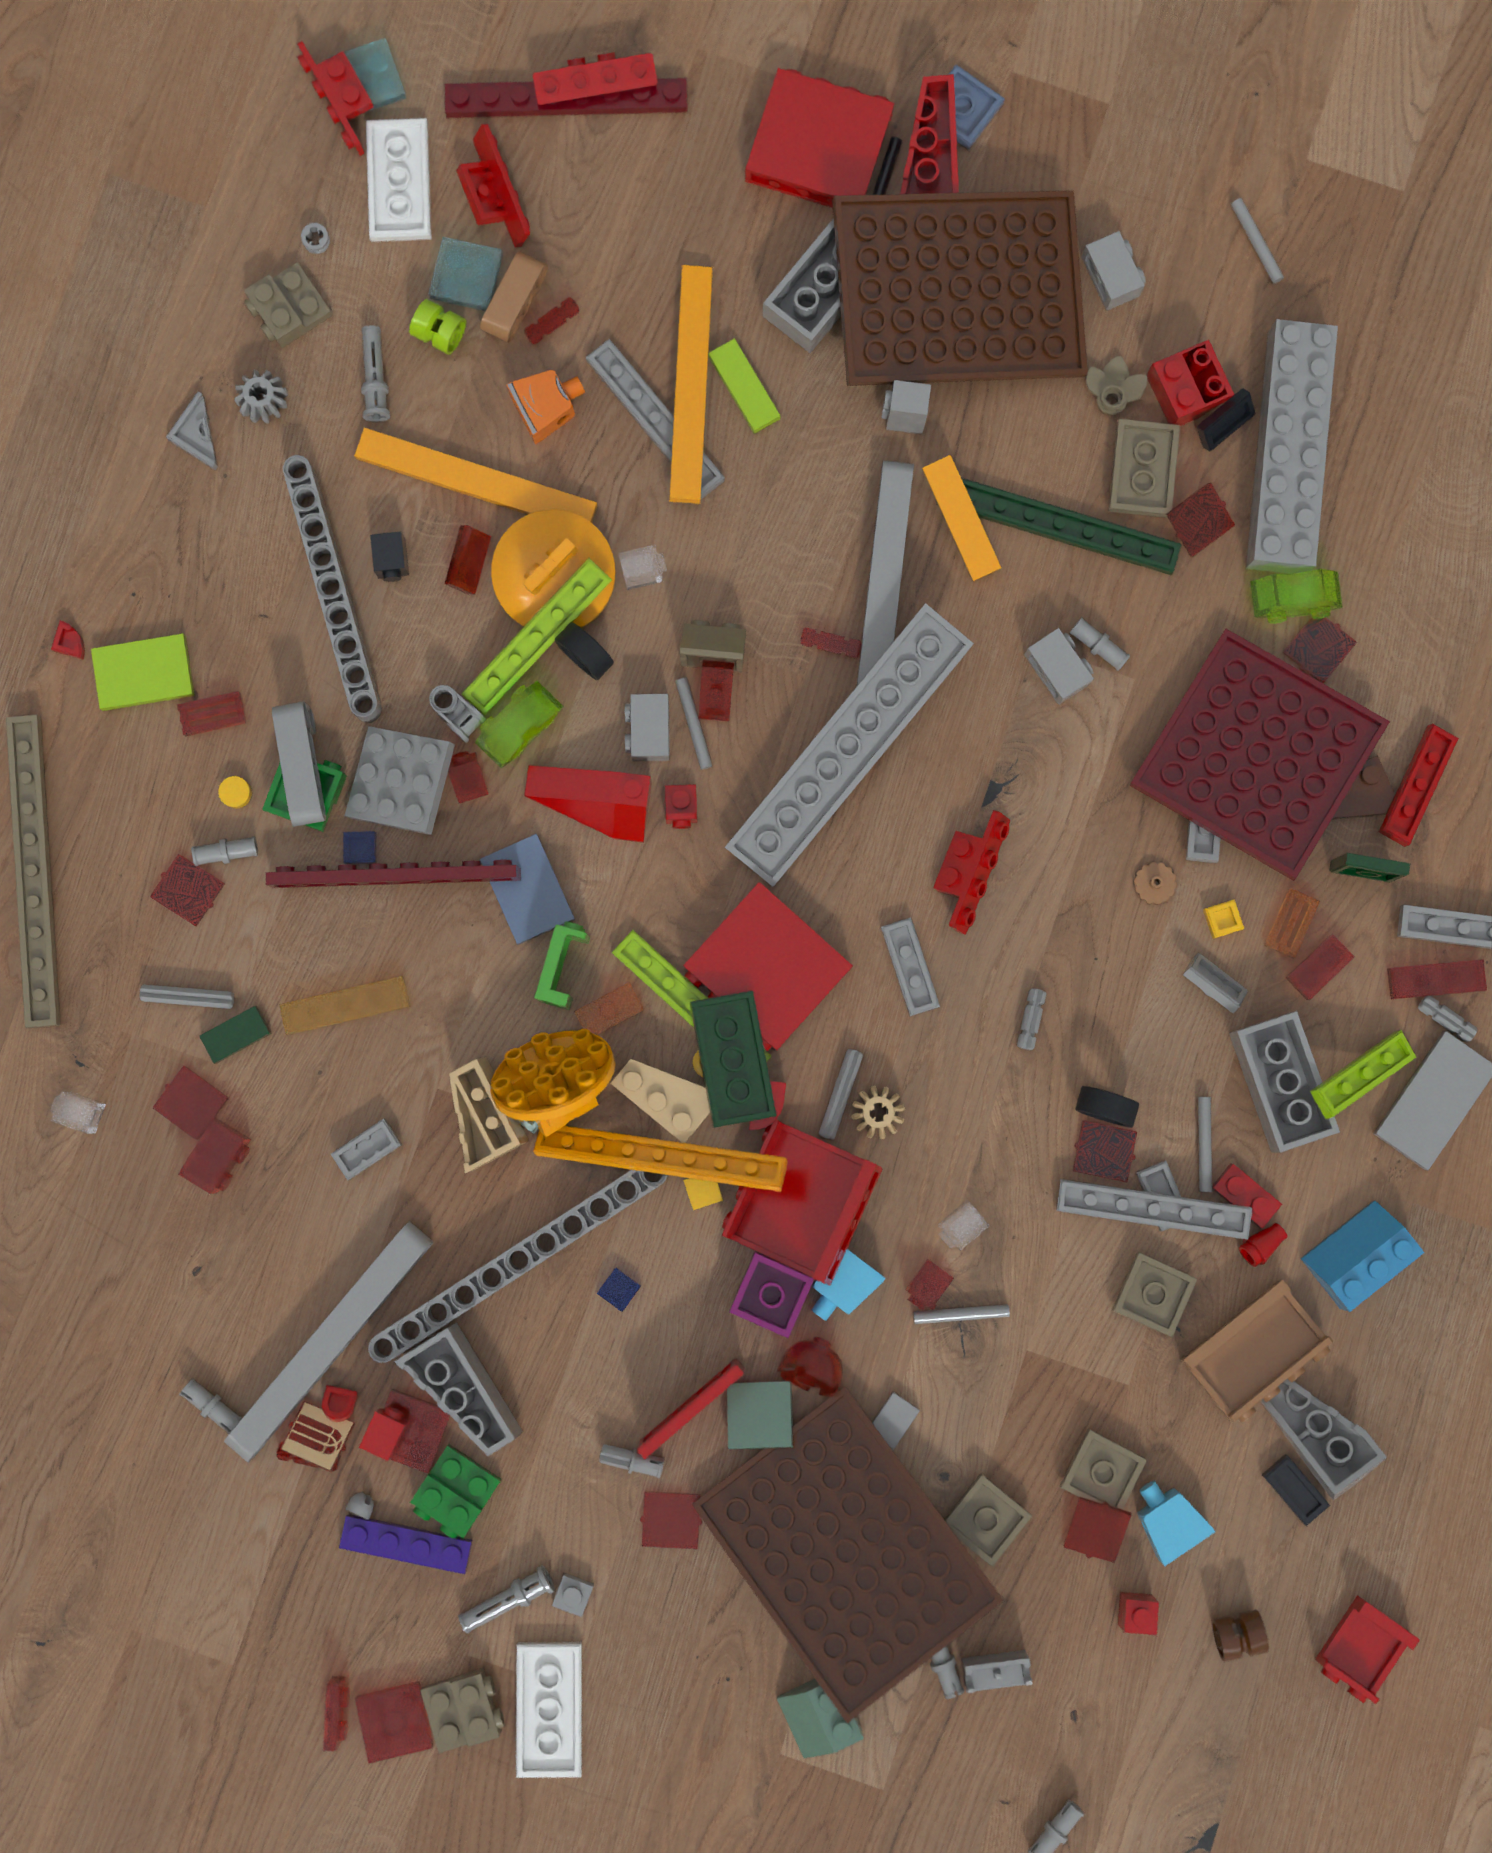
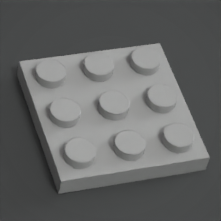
(399, 780)

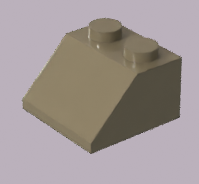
(712, 643)

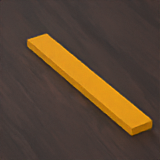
(691, 384)
(466, 476)
(664, 1157)

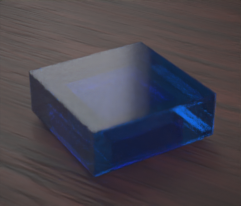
(359, 847)
(618, 1289)

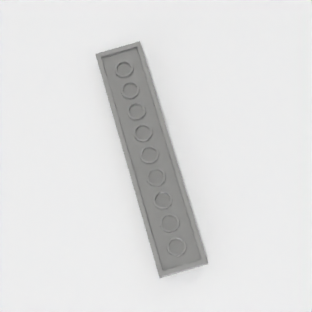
(849, 745)

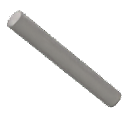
(1257, 240)
(693, 723)
(1205, 1145)
(961, 1314)

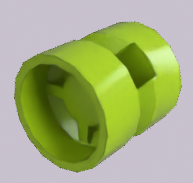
(434, 325)

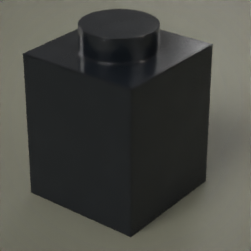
(389, 556)

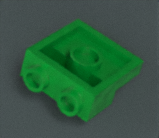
(331, 780)
(454, 1492)

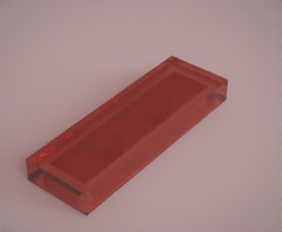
(1437, 979)

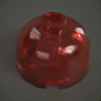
(813, 1366)

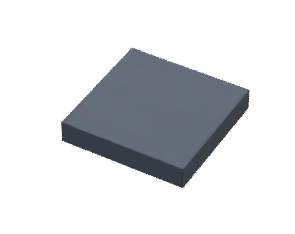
(974, 106)

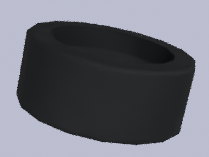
(584, 651)
(1107, 1106)

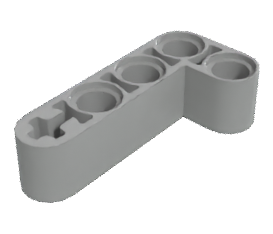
(294, 731)

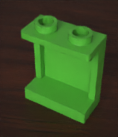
(554, 963)

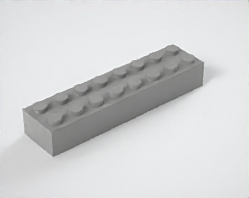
(1292, 447)

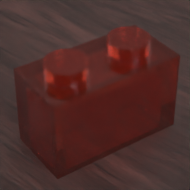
(215, 1157)

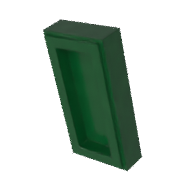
(235, 1034)

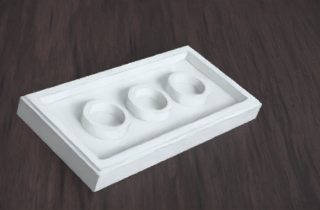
(398, 179)
(549, 1709)

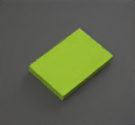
(142, 672)

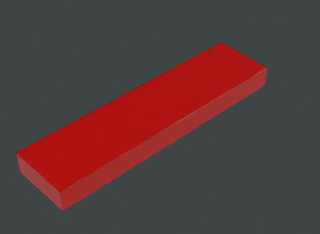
(1418, 785)

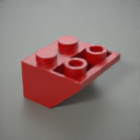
(1189, 383)

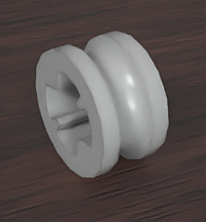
(306, 235)

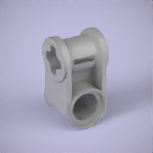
(460, 715)

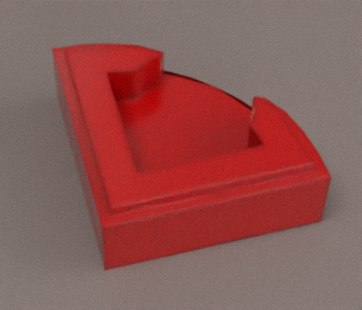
(68, 641)

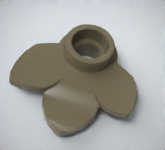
(1117, 383)

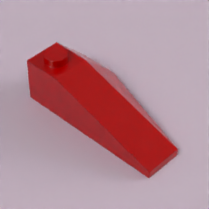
(598, 799)

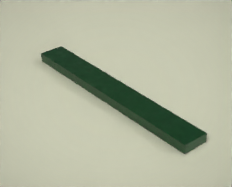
(1073, 528)

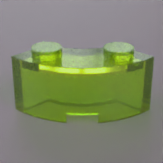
(1296, 595)
(518, 723)

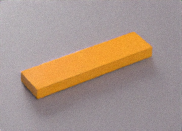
(961, 518)

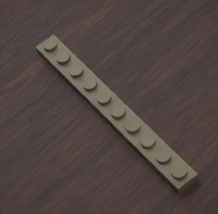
(32, 871)

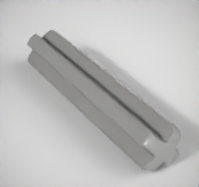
(186, 996)
(840, 1094)

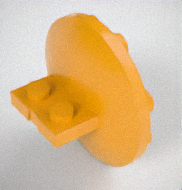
(541, 555)
(553, 1078)

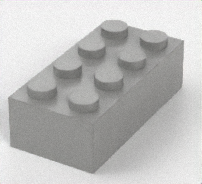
(808, 296)
(1280, 1079)

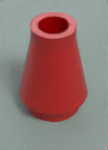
(1262, 1244)

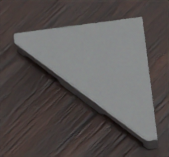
(193, 432)

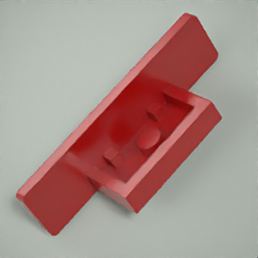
(594, 78)
(341, 88)
(491, 190)
(968, 868)

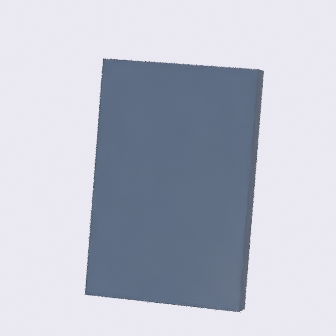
(535, 901)

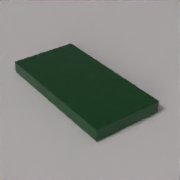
(733, 1059)

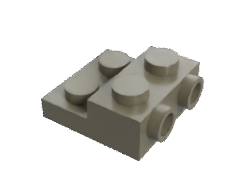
(286, 305)
(463, 1710)

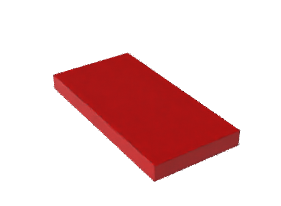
(690, 1408)

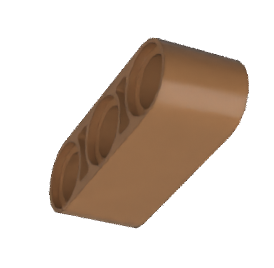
(514, 297)

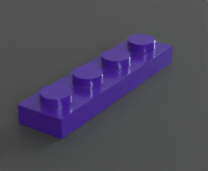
(405, 1544)

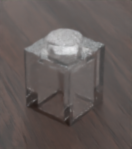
(642, 567)
(77, 1112)
(962, 1226)

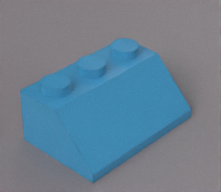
(1362, 1256)

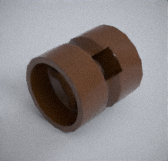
(1251, 1636)

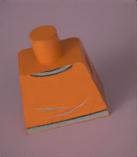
(544, 402)

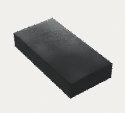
(1226, 419)
(1295, 1490)

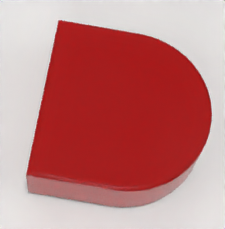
(338, 1403)

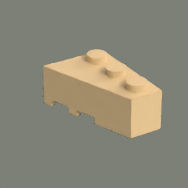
(664, 1097)
(483, 1128)

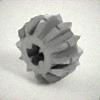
(256, 386)

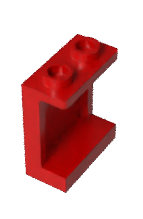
(1364, 1649)

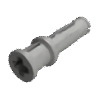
(376, 388)
(523, 1595)

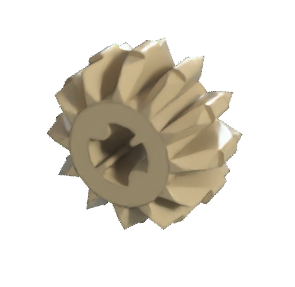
(886, 1118)

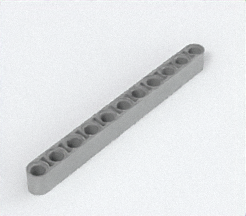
(503, 1263)

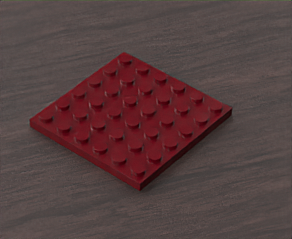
(1259, 754)

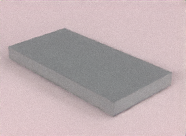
(1435, 1100)

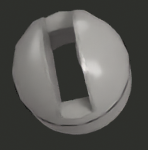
(361, 1505)

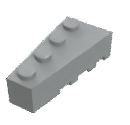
(462, 1388)

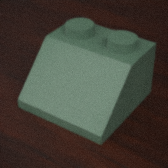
(816, 1721)

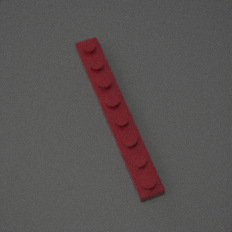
(520, 99)
(380, 874)

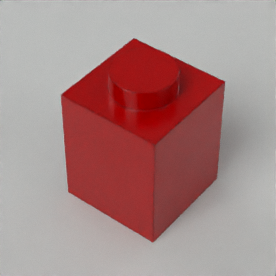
(384, 1433)
(1138, 1613)

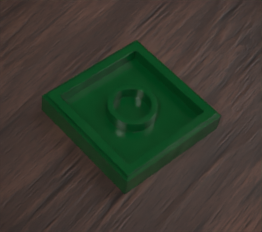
(1369, 867)

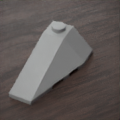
(1325, 1440)

